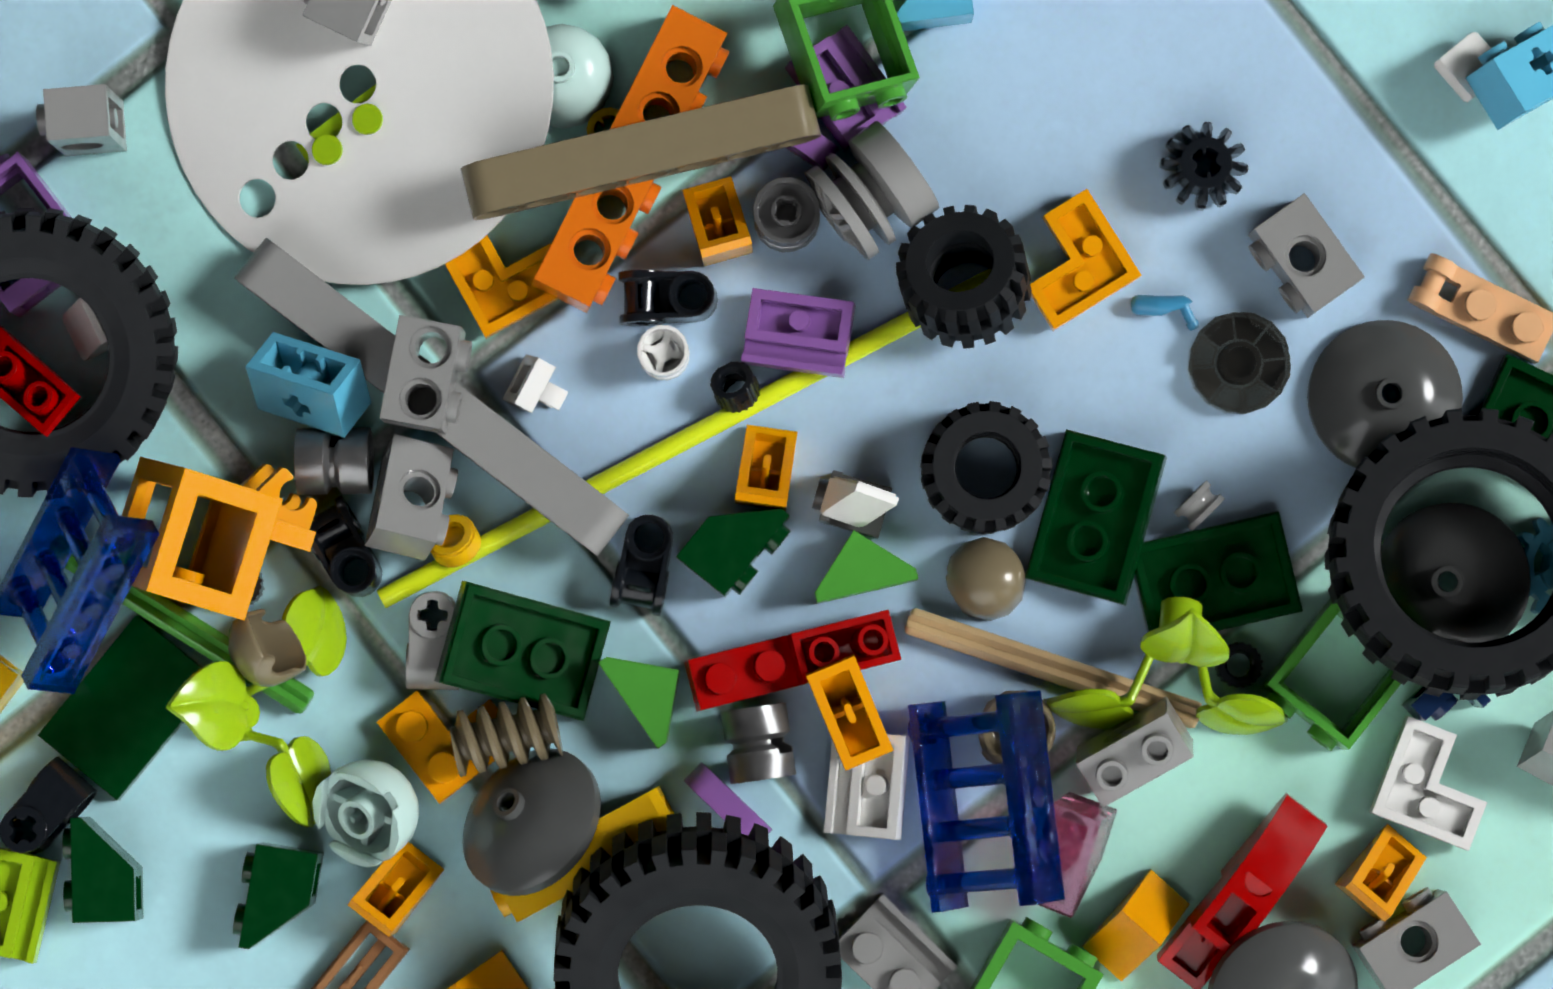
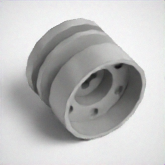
(871, 190)

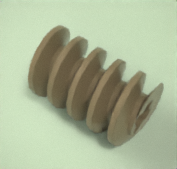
(505, 735)

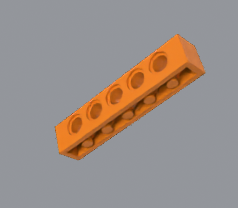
(561, 273)

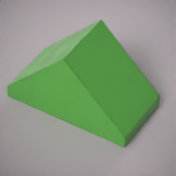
(863, 569)
(647, 692)

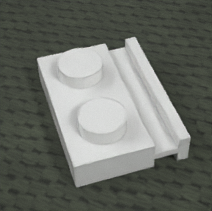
(869, 796)

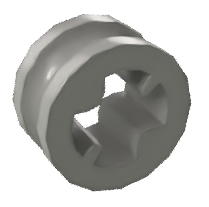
(1199, 505)

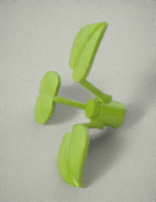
(1183, 639)
(222, 708)

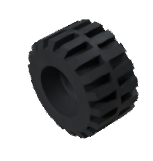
(958, 240)
(1011, 429)

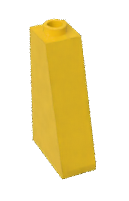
(627, 817)

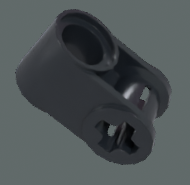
(662, 297)
(338, 542)
(643, 569)
(50, 801)

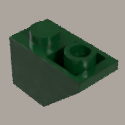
(730, 543)
(104, 877)
(280, 888)

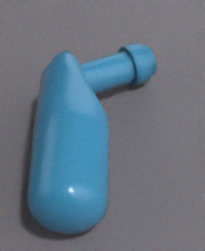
(1163, 305)

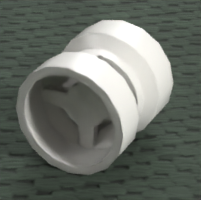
(665, 345)

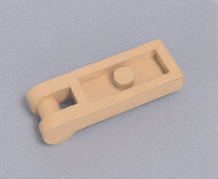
(1484, 309)

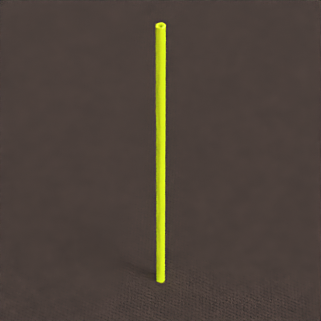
(662, 452)

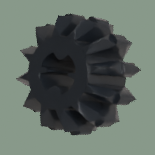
(1185, 166)

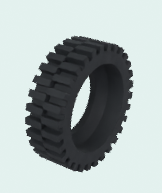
(136, 333)
(697, 869)

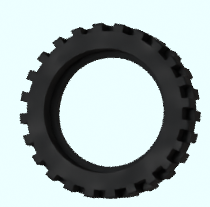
(1356, 554)

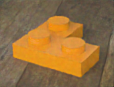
(1095, 262)
(497, 293)
(428, 745)

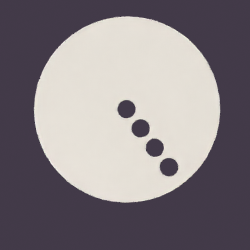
(451, 90)

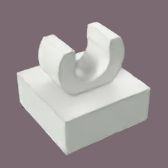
(533, 385)

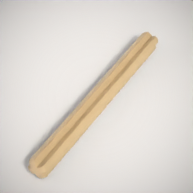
(1038, 662)

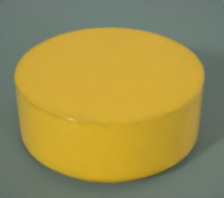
(460, 543)

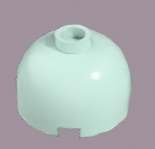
(580, 75)
(366, 811)

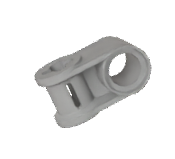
(427, 644)

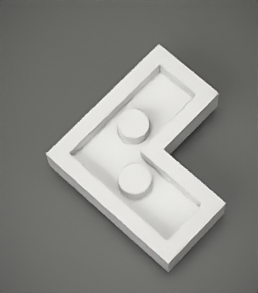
(1412, 790)

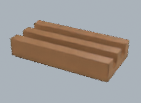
(399, 951)

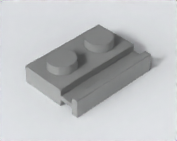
(893, 951)

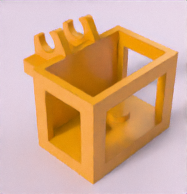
(231, 538)

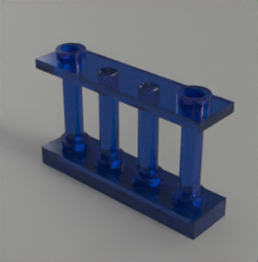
(98, 586)
(1029, 801)

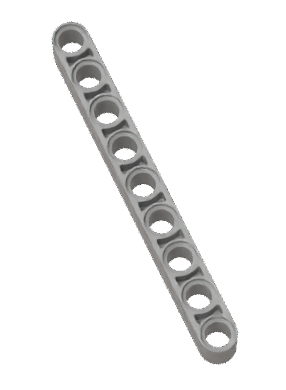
(479, 430)

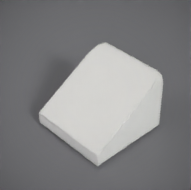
(1461, 62)
(85, 330)
(855, 501)

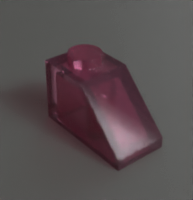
(1082, 839)

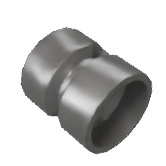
(786, 214)
(333, 461)
(758, 743)

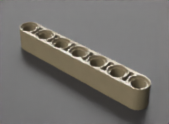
(640, 152)

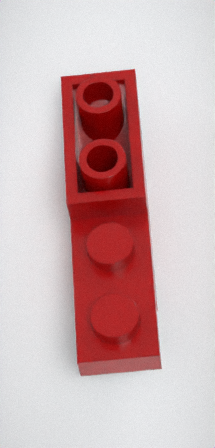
(32, 386)
(786, 659)
(1245, 892)

